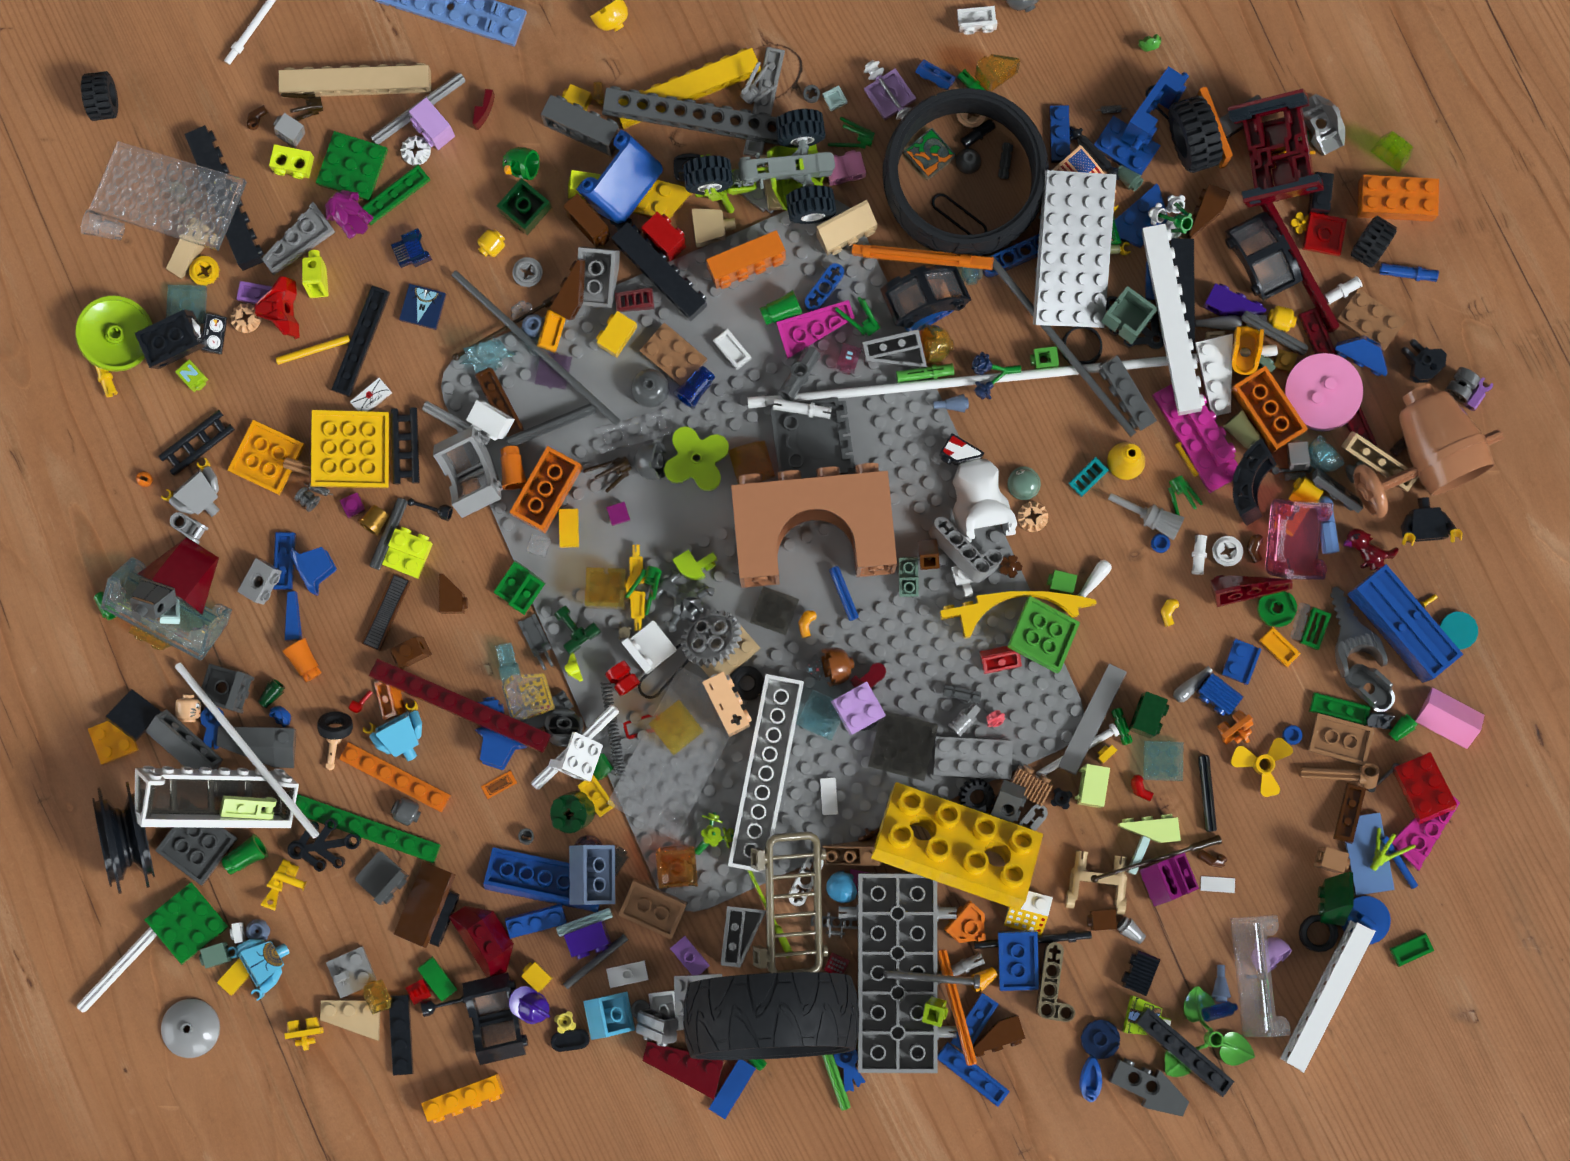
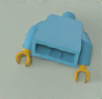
(398, 734)

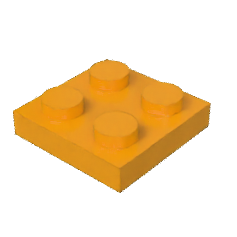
(111, 742)

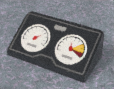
(214, 333)

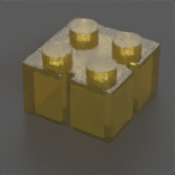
(604, 589)

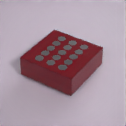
(836, 964)

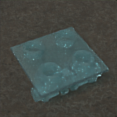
(819, 716)

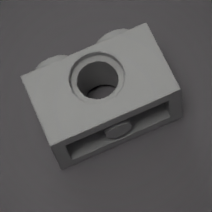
(251, 584)

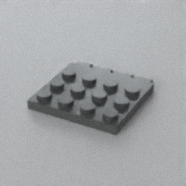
(813, 442)

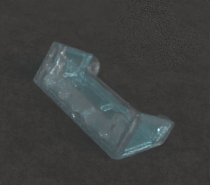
(194, 633)

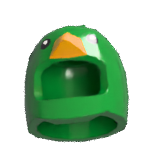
(521, 163)

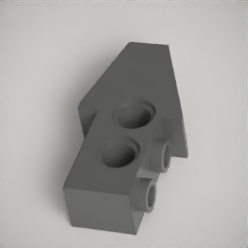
(1163, 1098)

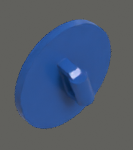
(1372, 914)

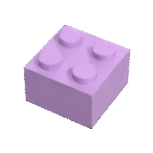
(431, 124)
(858, 708)

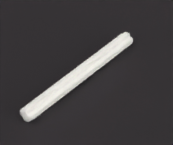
(590, 732)
(116, 970)

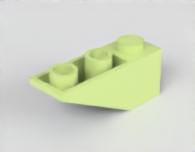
(1157, 830)

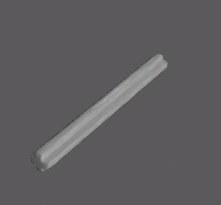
(404, 118)

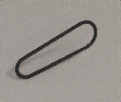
(668, 682)

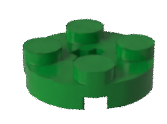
(1272, 618)

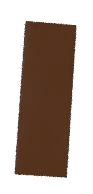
(1349, 813)

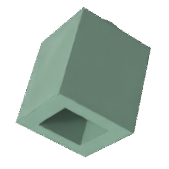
(215, 955)

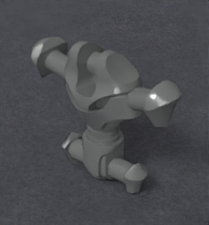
(685, 604)

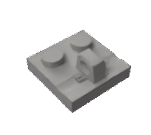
(351, 972)

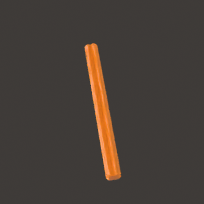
(957, 1009)

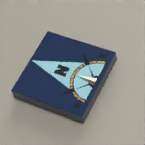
(422, 306)

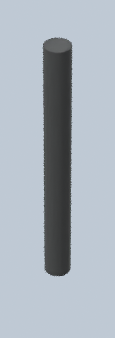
(595, 961)

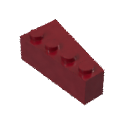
(677, 1063)

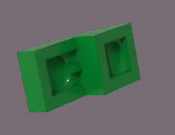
(437, 978)

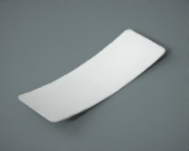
(829, 796)

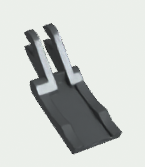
(536, 638)

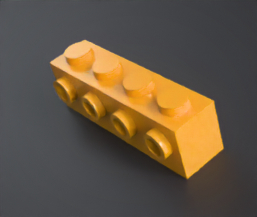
(463, 1097)

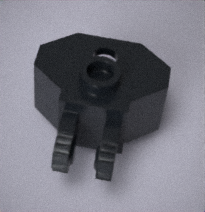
(1424, 361)

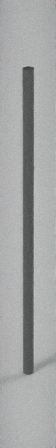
(533, 345)
(1065, 350)

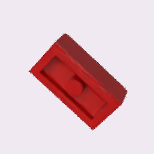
(999, 659)

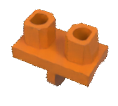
(1239, 731)

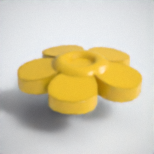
(1300, 222)

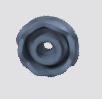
(527, 325)
(261, 925)

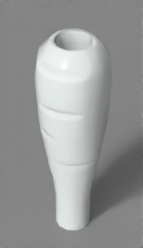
(1098, 574)

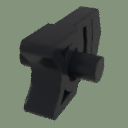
(1380, 720)

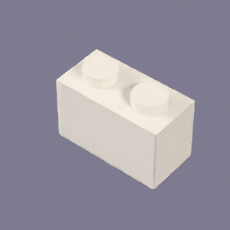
(490, 419)

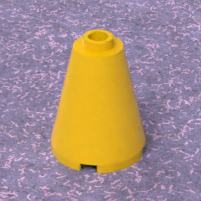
(1126, 461)

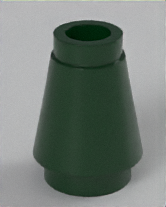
(271, 692)

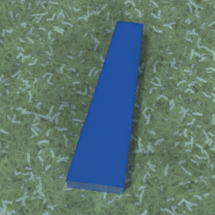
(293, 624)

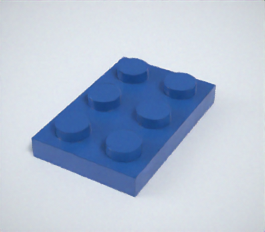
(1119, 151)
(1018, 960)

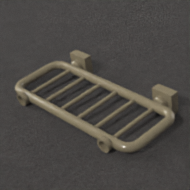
(763, 860)

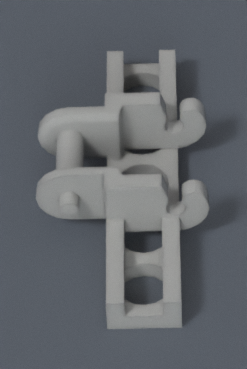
(840, 933)

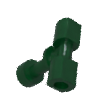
(578, 635)

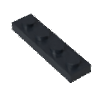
(401, 1035)

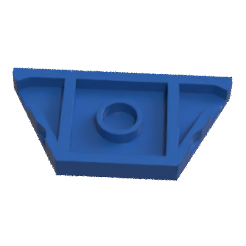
(1137, 217)

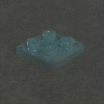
(1163, 761)

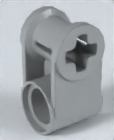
(191, 528)

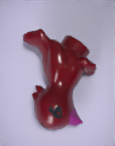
(1372, 555)

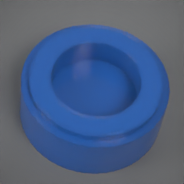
(1292, 735)

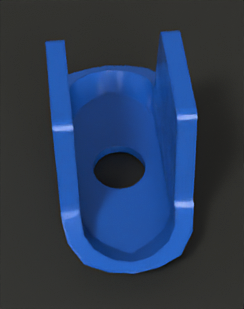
(313, 567)
(497, 749)

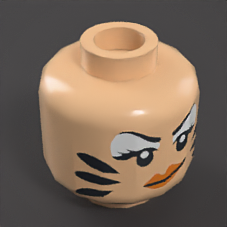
(187, 708)

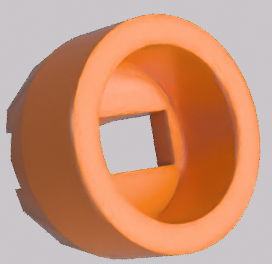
(143, 483)

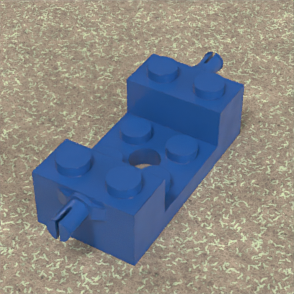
(1165, 92)

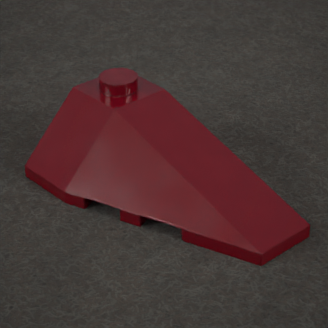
(1240, 588)

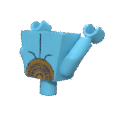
(261, 962)

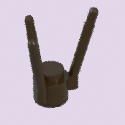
(314, 105)
(620, 465)

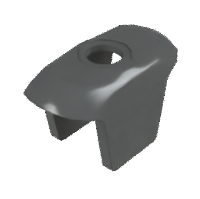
(1383, 695)

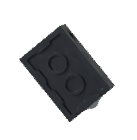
(171, 339)

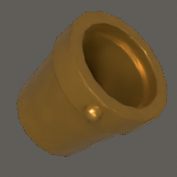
(373, 520)

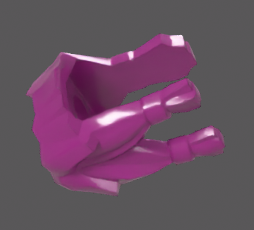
(346, 211)

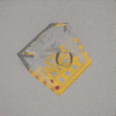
(527, 695)

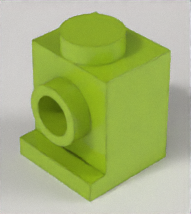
(935, 1011)

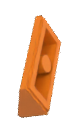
(390, 701)

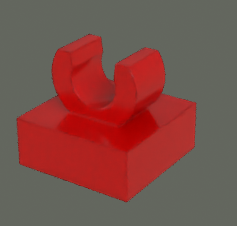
(418, 991)

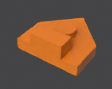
(968, 924)

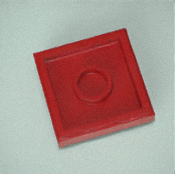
(1324, 234)

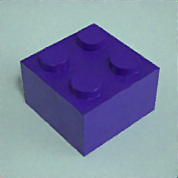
(588, 939)

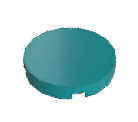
(1460, 629)

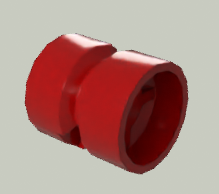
(622, 678)

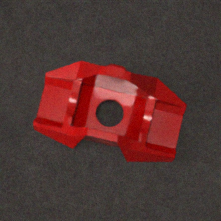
(278, 306)

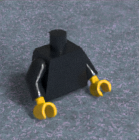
(1428, 524)

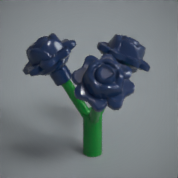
(982, 364)

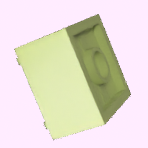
(1093, 786)

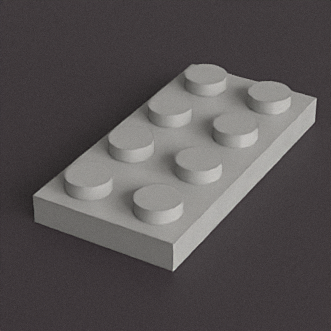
(973, 758)

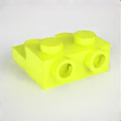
(407, 552)

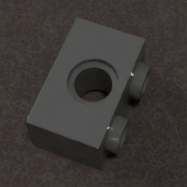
(1008, 801)

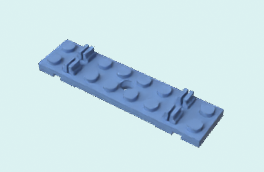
(481, 17)

